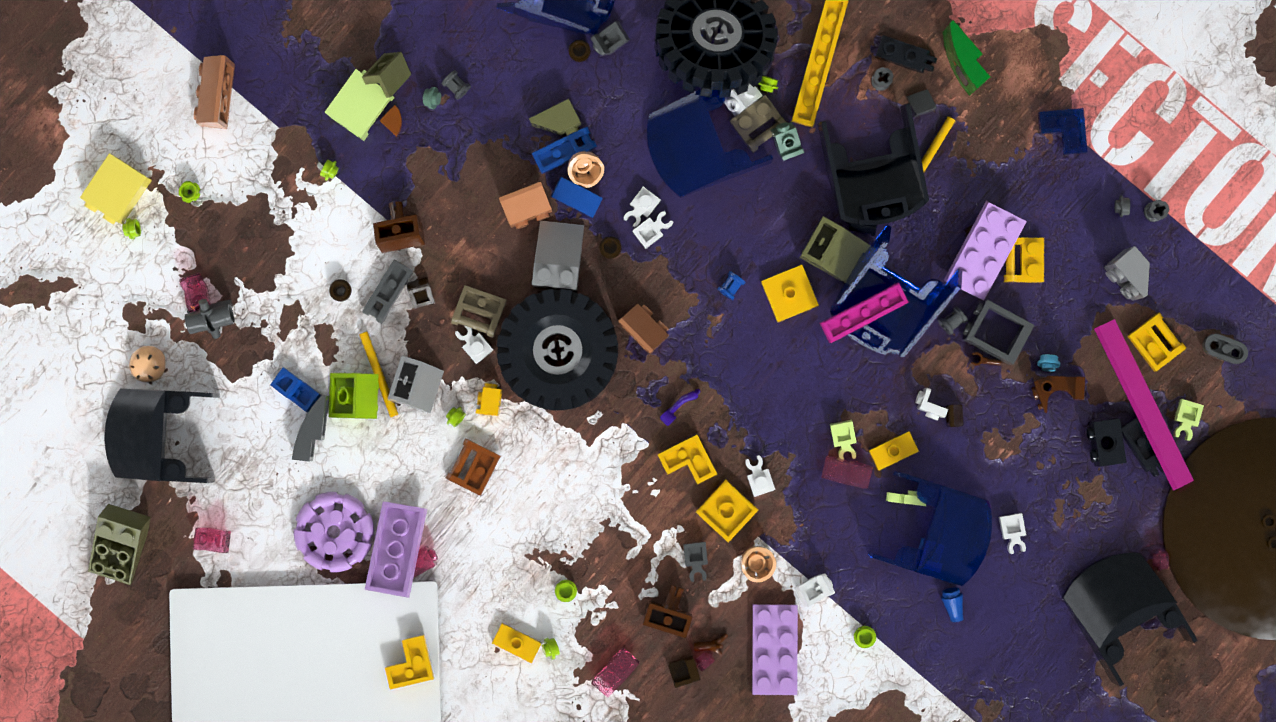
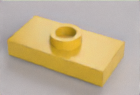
(893, 450)
(517, 643)

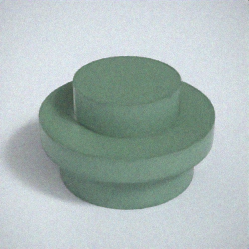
(431, 97)

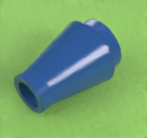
(953, 602)

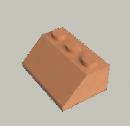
(214, 92)

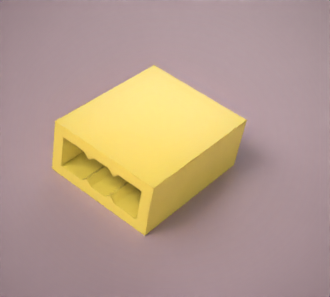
(115, 189)

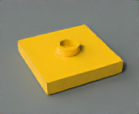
(789, 293)
(726, 510)

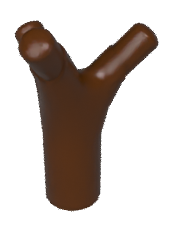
(713, 645)

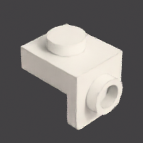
(740, 102)
(932, 411)
(814, 589)

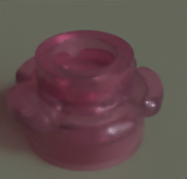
(1161, 560)
(704, 661)

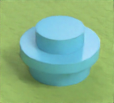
(1048, 362)

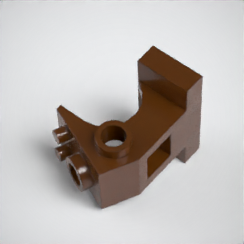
(1073, 385)

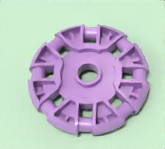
(321, 537)

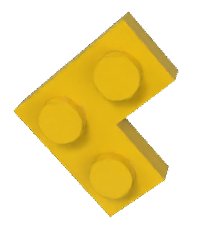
(688, 453)
(417, 664)

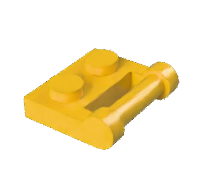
(1030, 261)
(1151, 346)

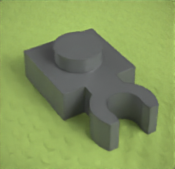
(696, 556)

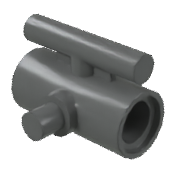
(210, 317)

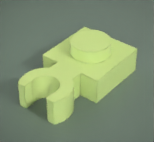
(1188, 415)
(843, 436)
(911, 498)

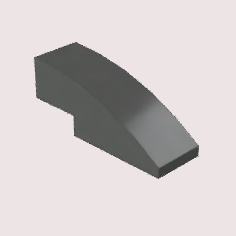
(312, 429)

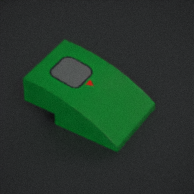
(963, 58)

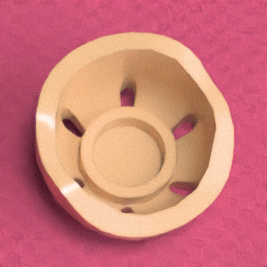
(582, 163)
(144, 366)
(757, 563)

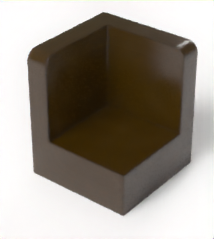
(684, 672)

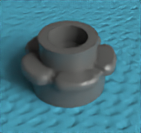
(1122, 206)

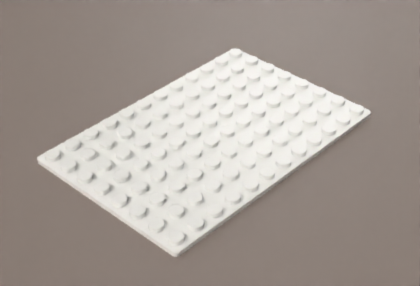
(300, 653)

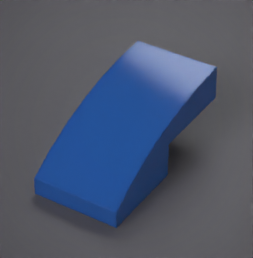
(576, 197)
(295, 389)

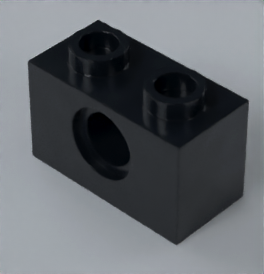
(1115, 452)

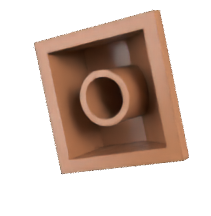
(526, 205)
(644, 328)

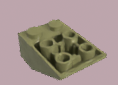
(833, 249)
(118, 543)

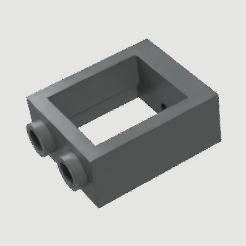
(1017, 342)

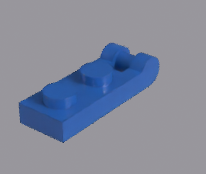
(563, 150)

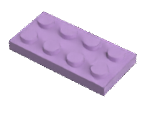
(986, 249)
(396, 549)
(774, 649)

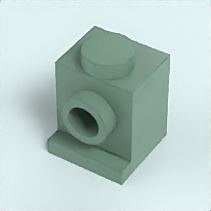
(788, 148)

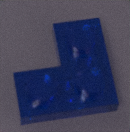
(1070, 124)

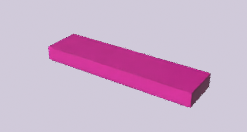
(864, 312)

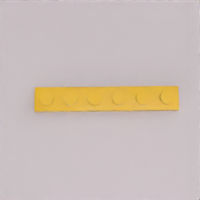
(819, 62)

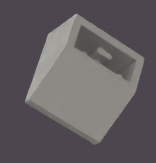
(1130, 272)
(415, 384)

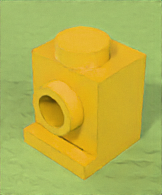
(489, 400)

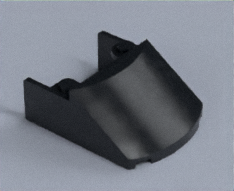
(881, 186)
(138, 434)
(1115, 599)

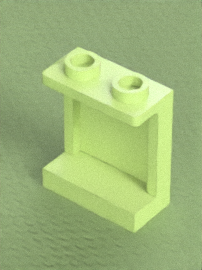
(358, 105)

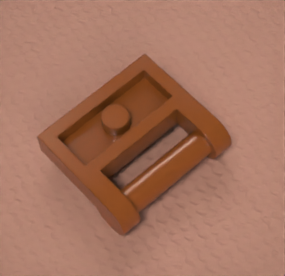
(479, 471)

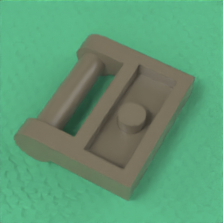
(752, 119)
(480, 304)

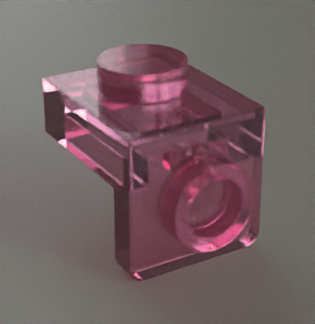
(194, 291)
(212, 539)

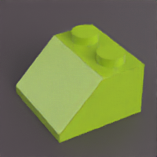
(353, 395)

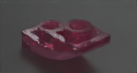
(847, 472)
(615, 672)

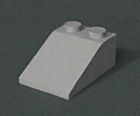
(558, 256)

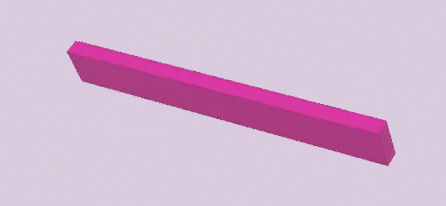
(1144, 404)

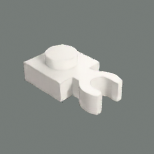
(643, 204)
(649, 231)
(476, 345)
(761, 479)
(1012, 528)

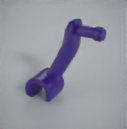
(668, 416)

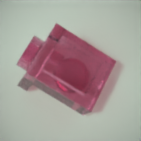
(425, 560)

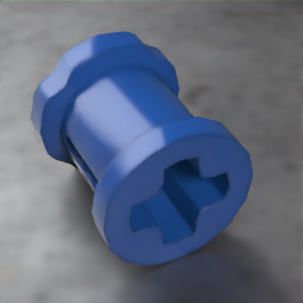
(731, 285)

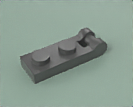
(388, 290)

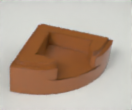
(392, 120)

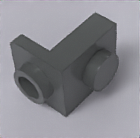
(610, 39)

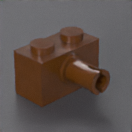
(399, 231)
(668, 616)

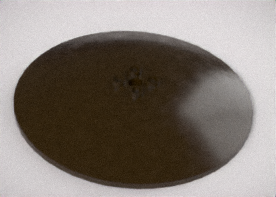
(1225, 526)

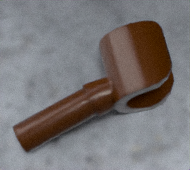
(984, 360)

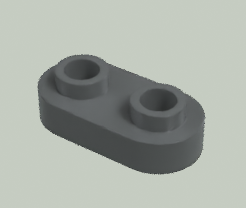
(1224, 348)

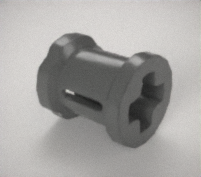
(881, 72)
(456, 84)
(1163, 207)
(952, 320)

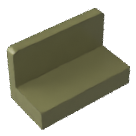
(389, 71)

